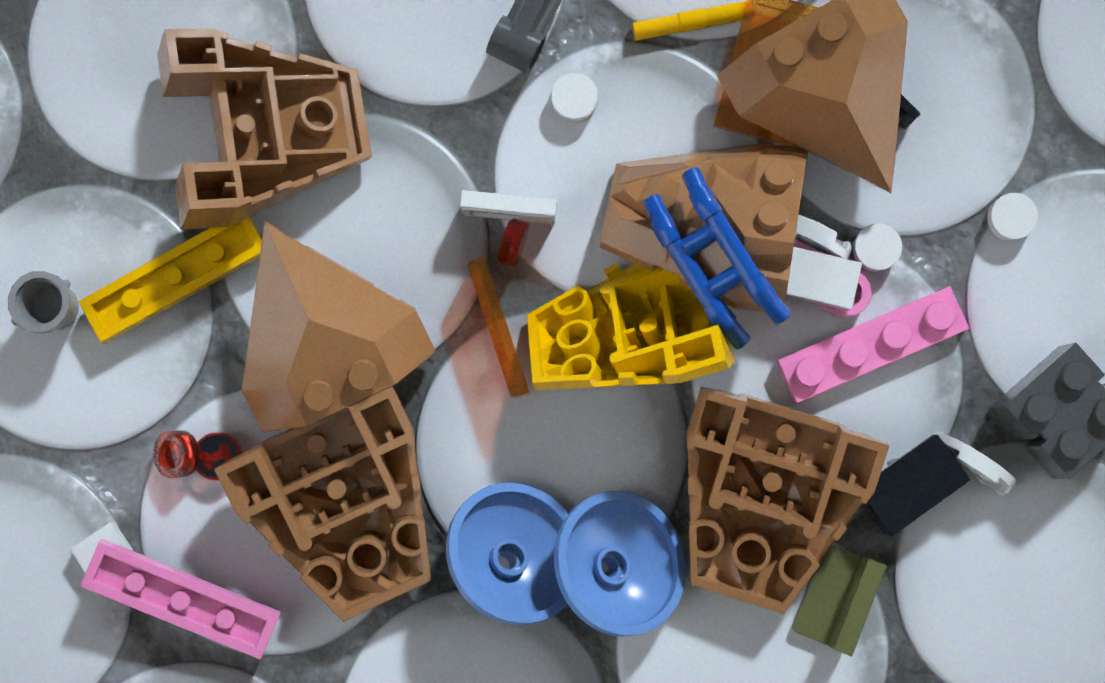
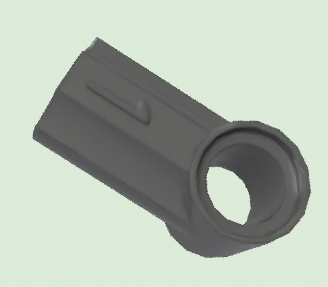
(521, 34)

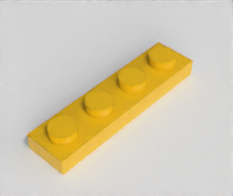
(171, 278)

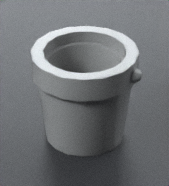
(42, 302)

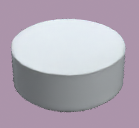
(574, 97)
(1012, 217)
(877, 247)

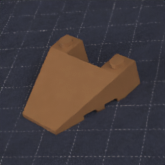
(275, 120)

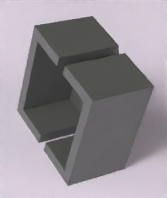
(1061, 404)

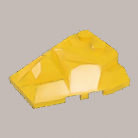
(625, 333)

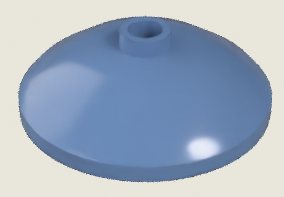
(521, 527)
(642, 561)

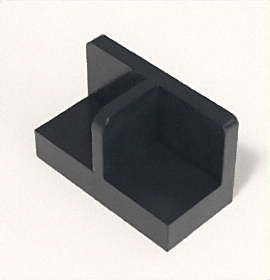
(915, 484)

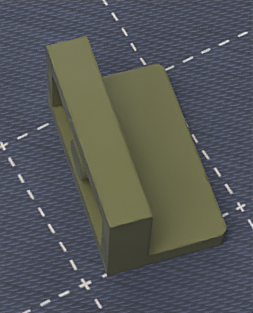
(839, 599)

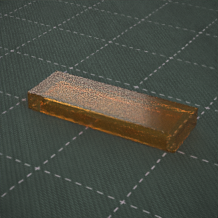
(498, 328)

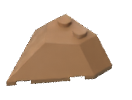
(829, 85)
(322, 337)

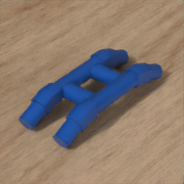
(742, 268)

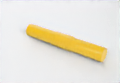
(688, 21)

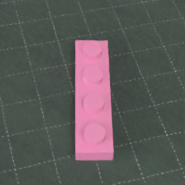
(872, 344)
(180, 598)

